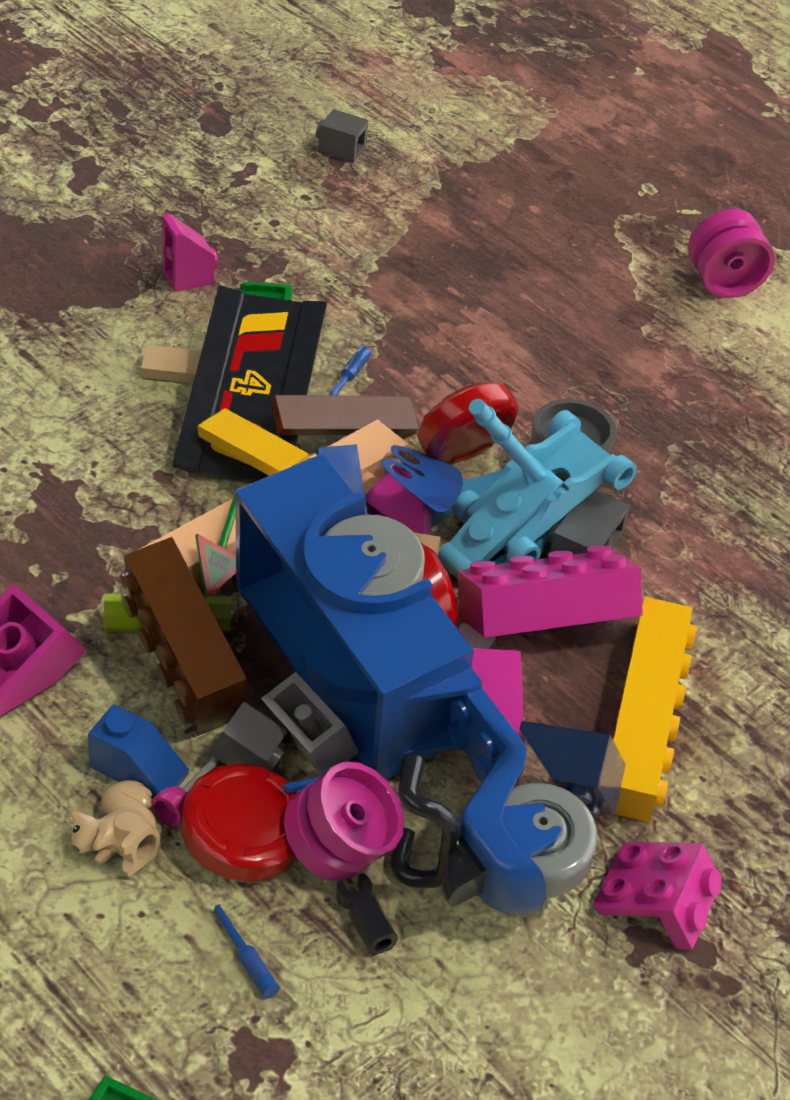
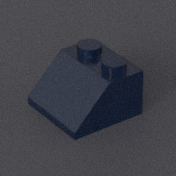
(580, 763)

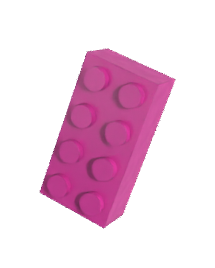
(549, 591)

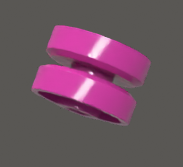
(731, 253)
(344, 821)

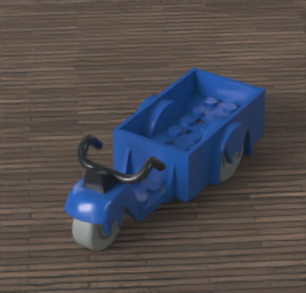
(388, 661)

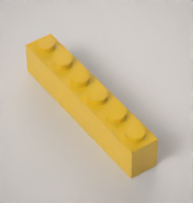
(648, 704)

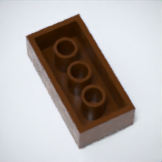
(183, 636)

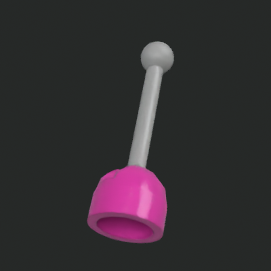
(169, 802)

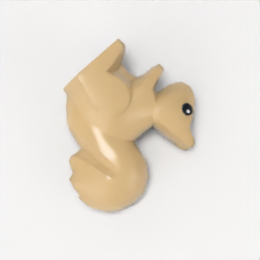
(124, 830)

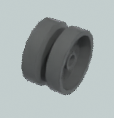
(594, 424)

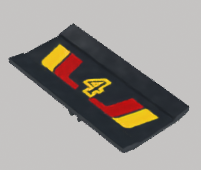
(248, 356)

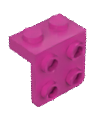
(662, 882)

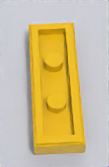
(250, 442)

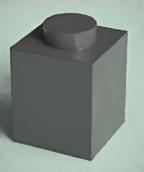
(342, 135)
(250, 740)

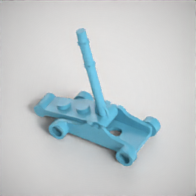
(528, 493)

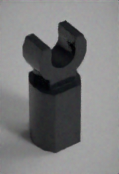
(367, 916)

